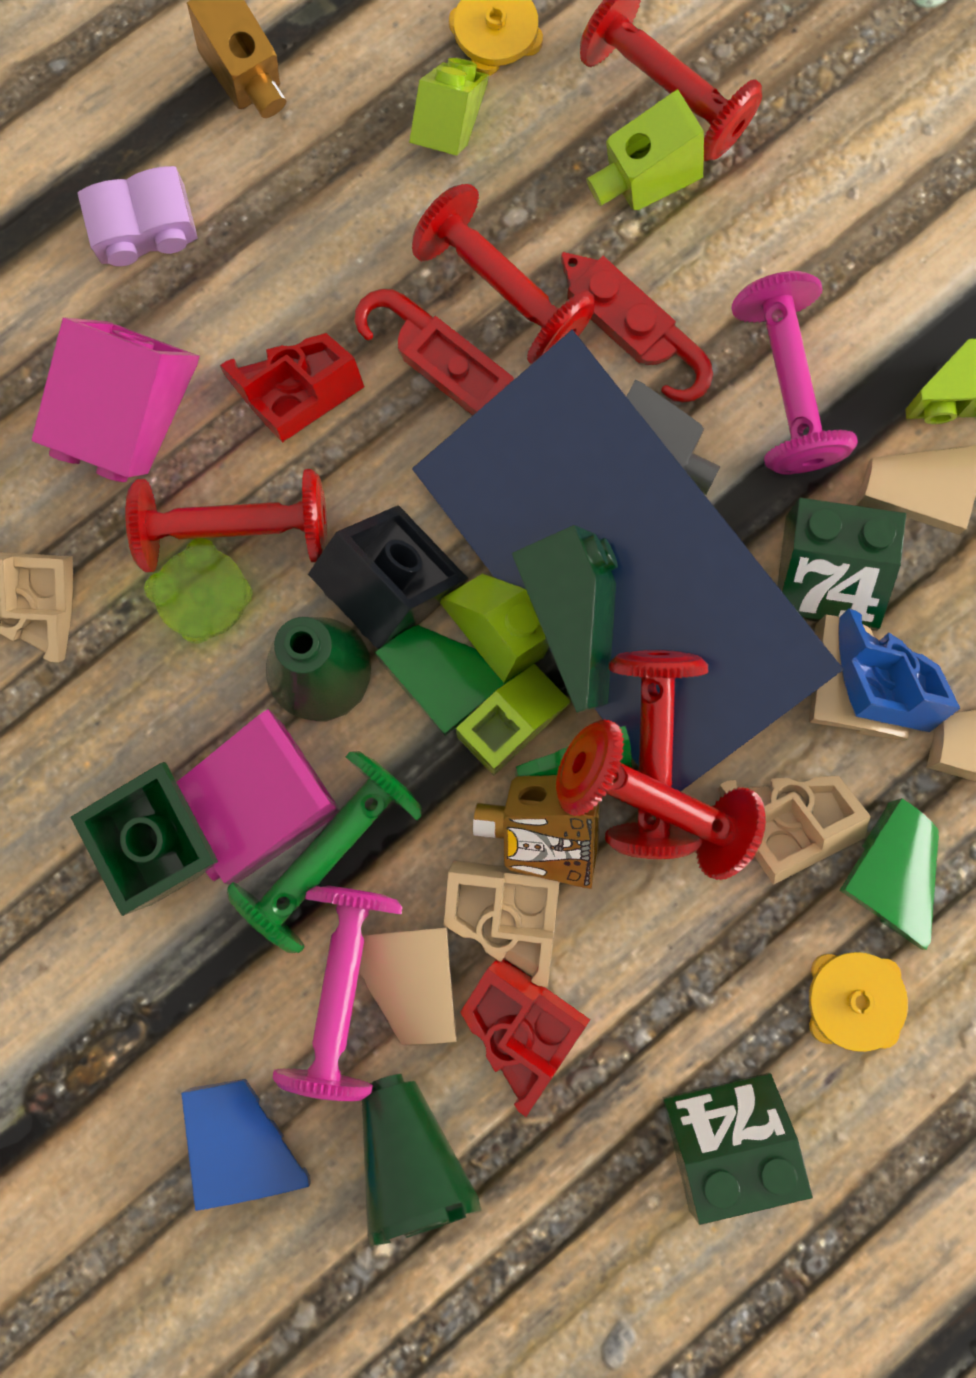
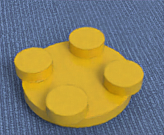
(496, 31)
(857, 1001)

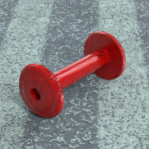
(613, 29)
(447, 225)
(148, 526)
(728, 829)
(649, 837)

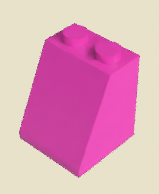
(110, 397)
(255, 798)

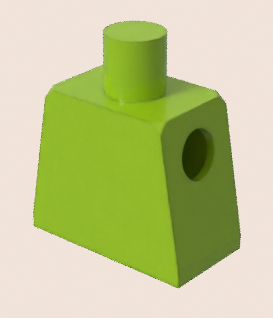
(652, 155)

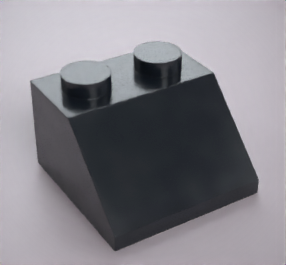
(385, 574)

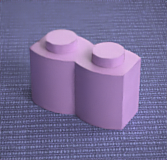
(137, 216)

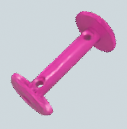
(767, 301)
(336, 1002)

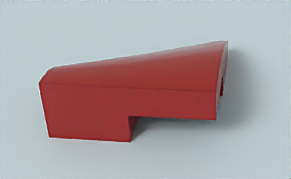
(296, 383)
(522, 1028)

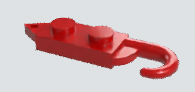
(636, 321)
(437, 351)

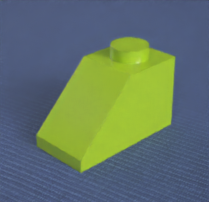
(498, 623)

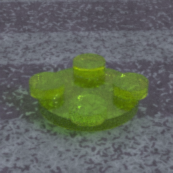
(199, 592)

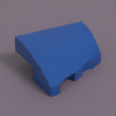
(890, 680)
(235, 1147)

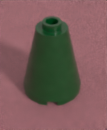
(318, 668)
(409, 1165)

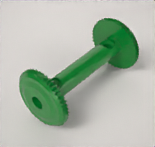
(322, 854)

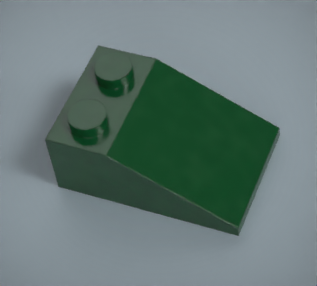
(575, 604)

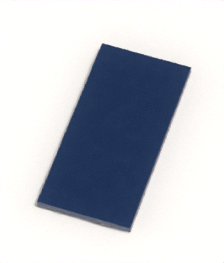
(576, 452)

